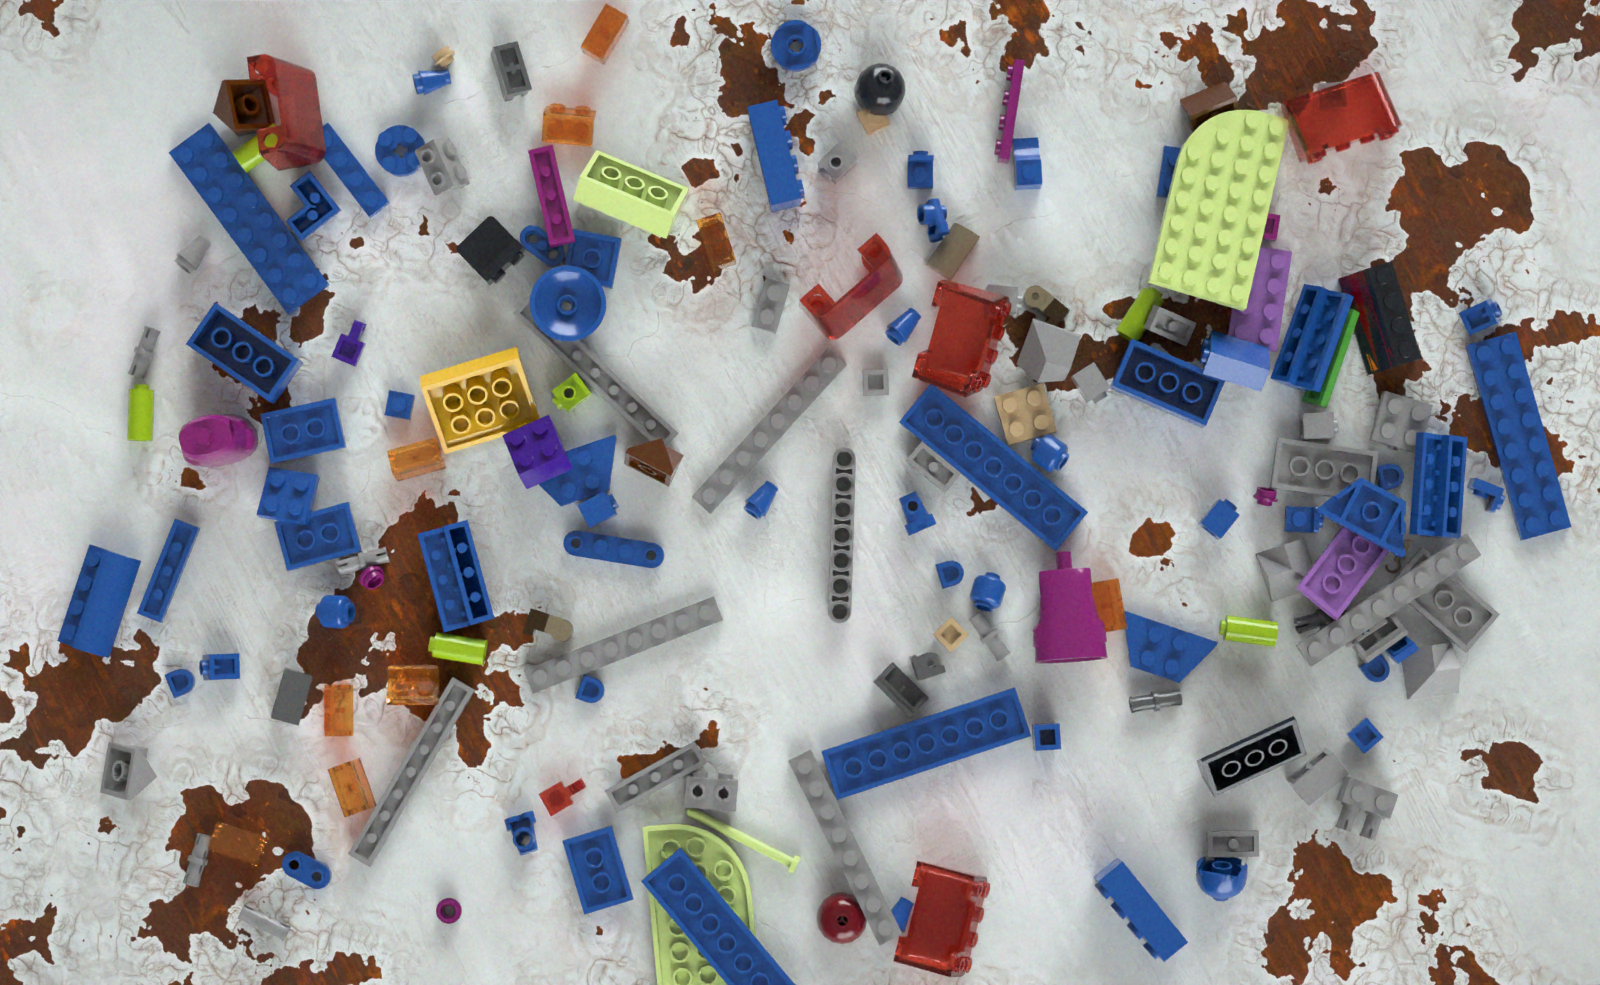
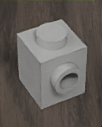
(836, 163)

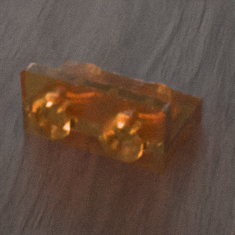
(568, 125)
(413, 684)

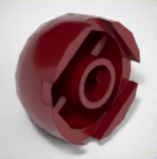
(841, 905)

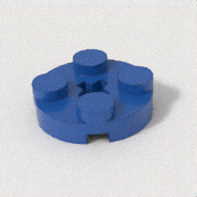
(807, 54)
(389, 141)

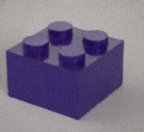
(537, 452)

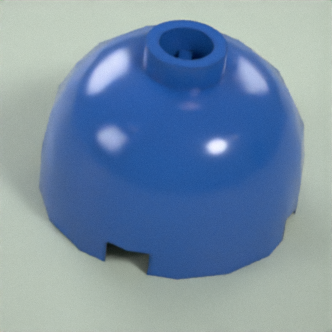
(1221, 877)

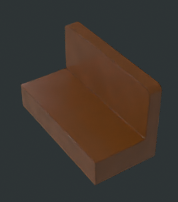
(1209, 103)

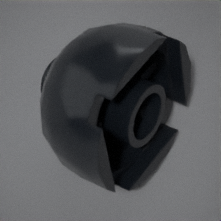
(880, 89)

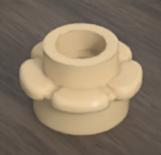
(443, 57)

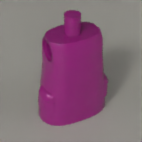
(217, 440)
(1067, 616)

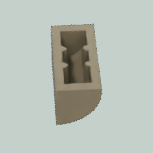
(952, 251)

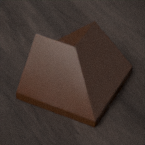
(244, 106)
(654, 460)

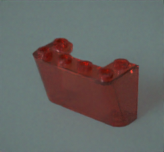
(1340, 117)
(301, 126)
(839, 317)
(963, 338)
(943, 920)

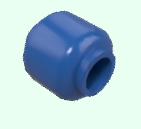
(1049, 453)
(987, 592)
(335, 611)

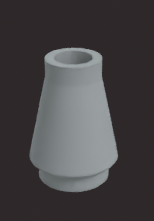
(192, 254)

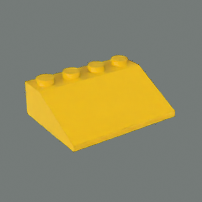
(479, 399)

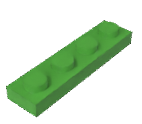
(1322, 398)

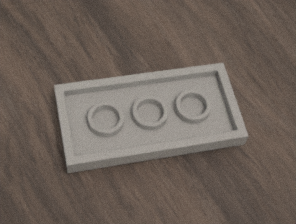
(1319, 467)
(1452, 607)

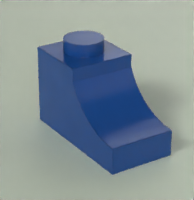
(1027, 163)

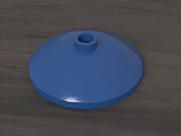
(572, 286)

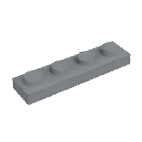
(655, 776)

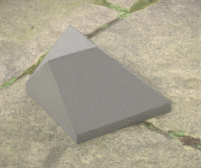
(1048, 352)
(1284, 568)
(1431, 671)
(126, 771)

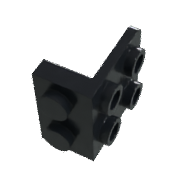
(491, 250)

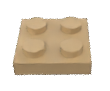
(1025, 414)

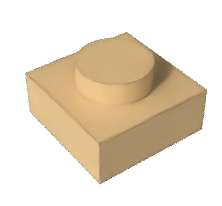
(872, 123)
(950, 634)

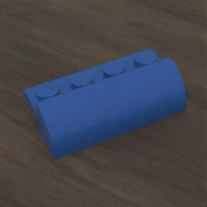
(1311, 338)
(1438, 485)
(455, 576)
(99, 601)

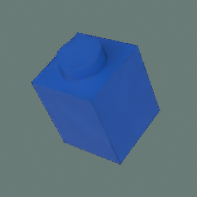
(598, 509)
(1219, 518)
(1046, 736)

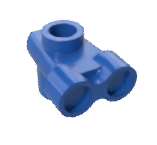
(934, 216)
(917, 519)
(520, 828)

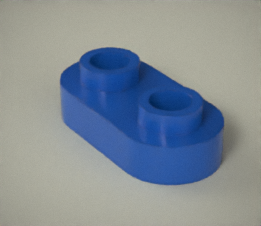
(541, 247)
(306, 869)

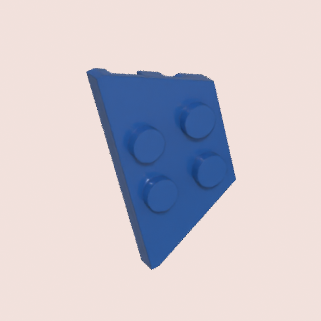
(590, 472)
(1370, 514)
(1163, 648)

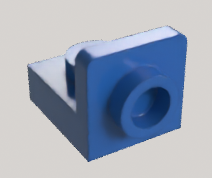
(920, 170)
(1481, 316)
(1484, 489)
(1302, 519)
(220, 666)

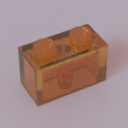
(605, 34)
(716, 242)

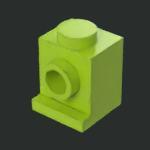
(580, 390)

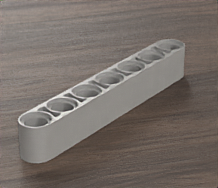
(847, 523)

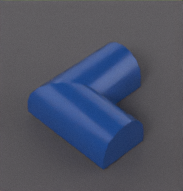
(317, 210)

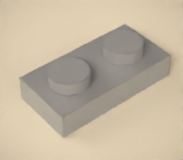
(770, 305)
(1170, 325)
(933, 467)
(1232, 843)

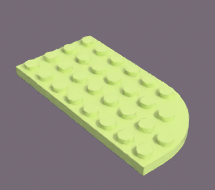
(1219, 207)
(675, 955)

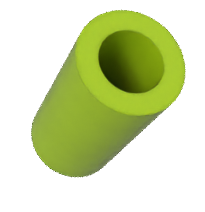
(248, 153)
(1134, 321)
(140, 413)
(1249, 630)
(458, 648)

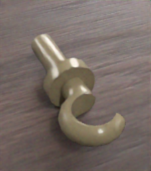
(1408, 542)

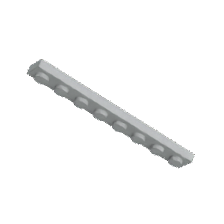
(603, 381)
(769, 430)
(1388, 600)
(623, 645)
(411, 772)
(845, 847)

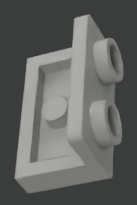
(442, 166)

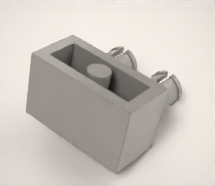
(711, 792)
(1360, 795)

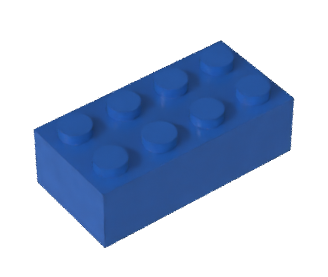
(773, 151)
(244, 353)
(1166, 383)
(1140, 909)

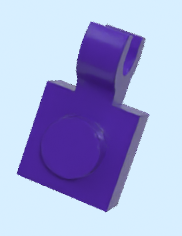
(349, 347)

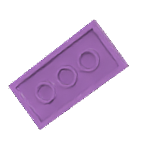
(1264, 311)
(1340, 572)

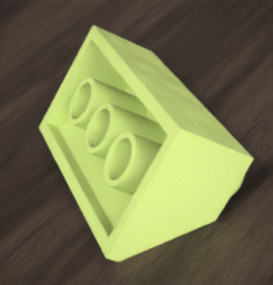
(630, 194)

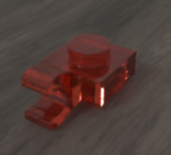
(559, 797)

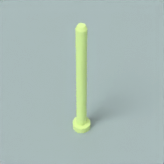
(744, 839)

